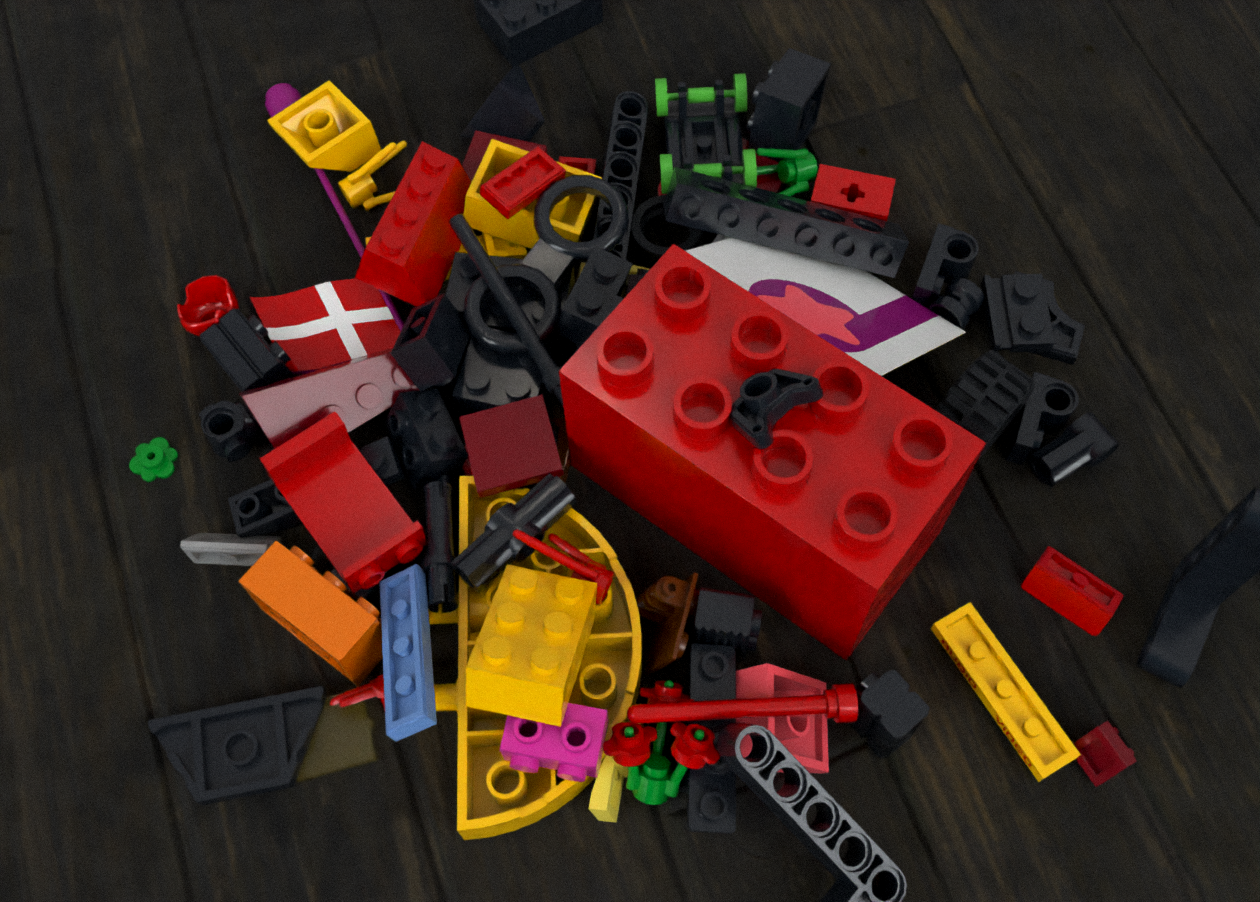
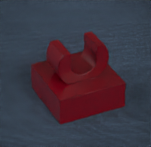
(1103, 753)

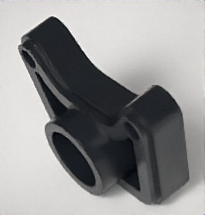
(767, 399)

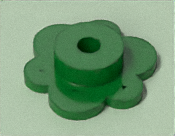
(161, 464)

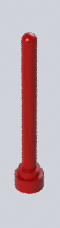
(835, 703)

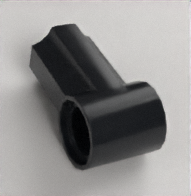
(1080, 445)

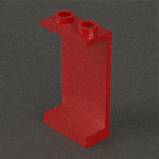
(343, 503)

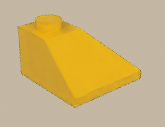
(327, 130)

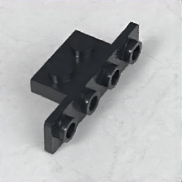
(713, 787)

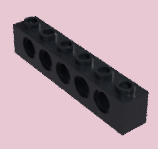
(784, 222)

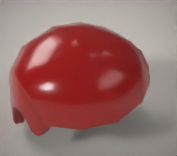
(206, 303)

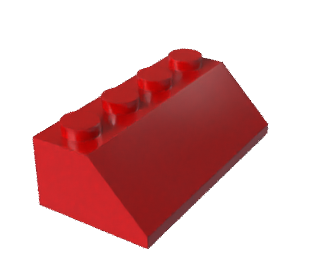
(414, 237)

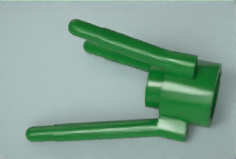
(796, 168)

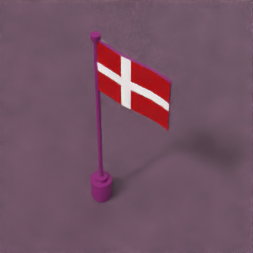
(334, 318)

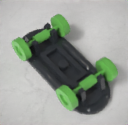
(705, 131)

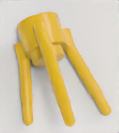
(359, 185)

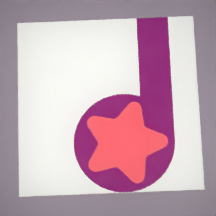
(833, 302)

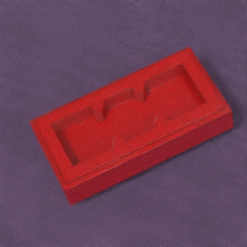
(522, 182)

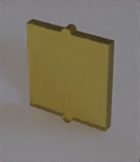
(339, 741)

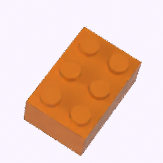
(316, 610)

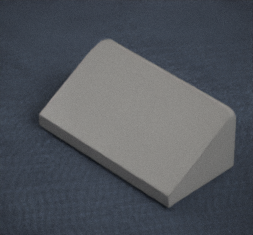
(226, 548)

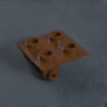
(668, 604)

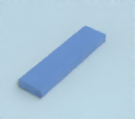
(407, 654)

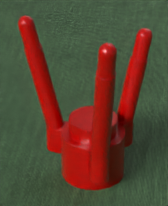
(582, 567)

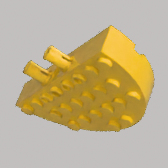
(489, 792)

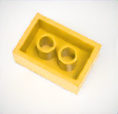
(567, 218)
(531, 645)

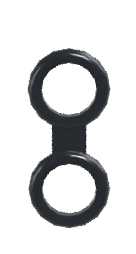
(547, 261)

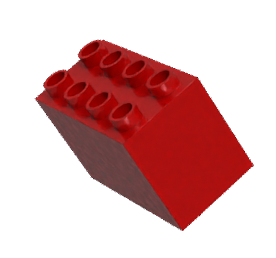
(816, 519)

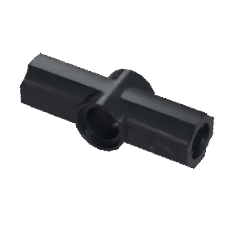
(498, 547)

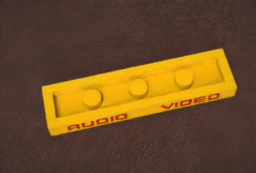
(1005, 692)

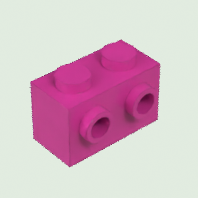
(571, 749)

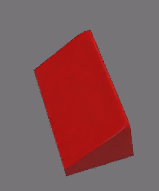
(1072, 591)

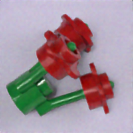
(651, 774)

